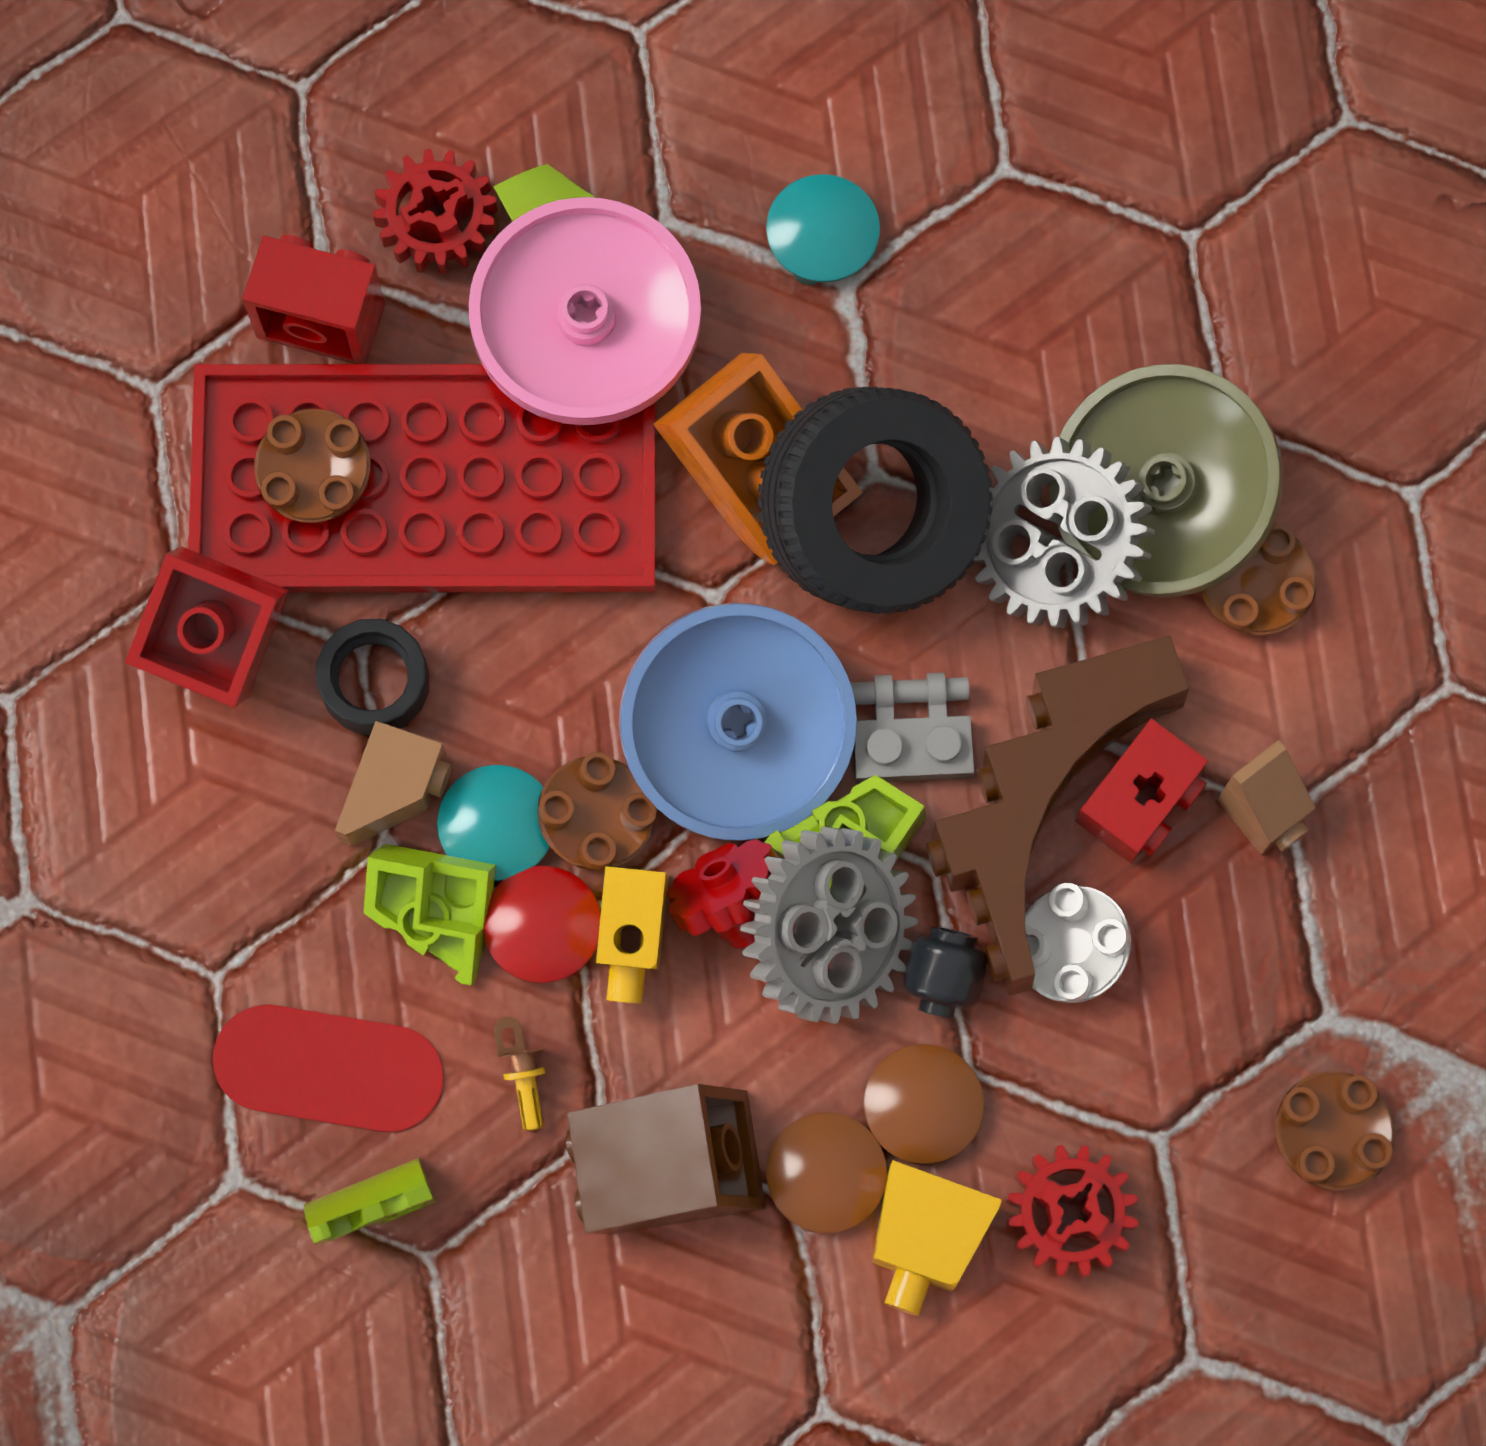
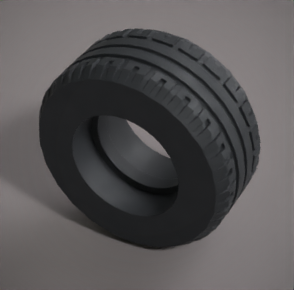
(948, 511)

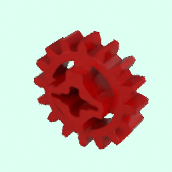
(452, 197)
(1097, 1226)

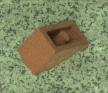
(392, 783)
(1268, 800)

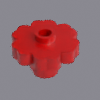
(717, 889)

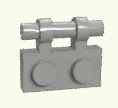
(913, 746)

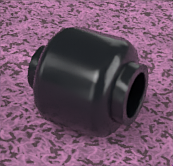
(945, 971)

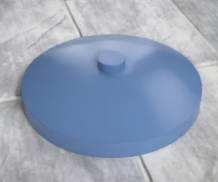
(737, 721)

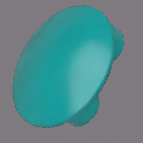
(822, 228)
(493, 819)

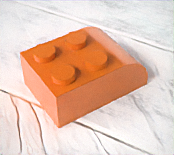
(727, 433)

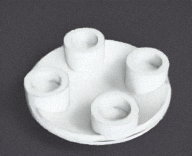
(1076, 943)

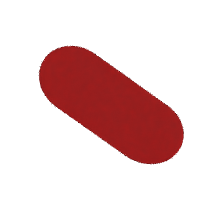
(328, 1068)

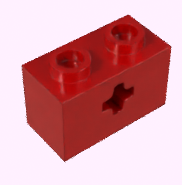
(1151, 759)

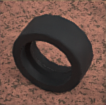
(367, 633)

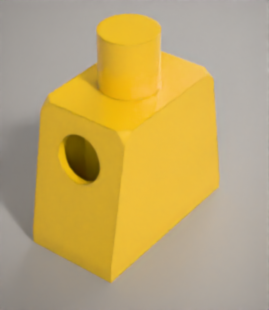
(627, 900)
(927, 1233)

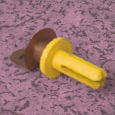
(522, 1072)

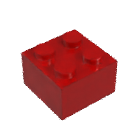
(314, 299)
(206, 626)

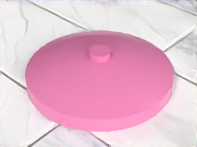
(585, 311)

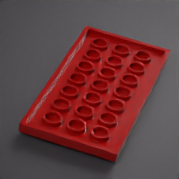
(456, 491)

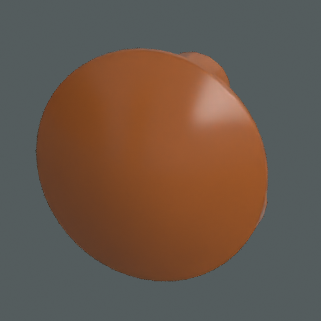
(312, 465)
(1269, 590)
(595, 813)
(923, 1104)
(1335, 1130)
(826, 1172)

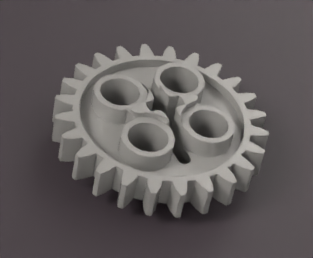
(1084, 486)
(829, 924)

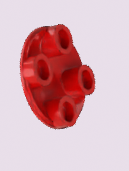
(542, 924)

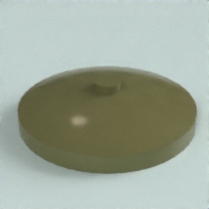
(1203, 467)

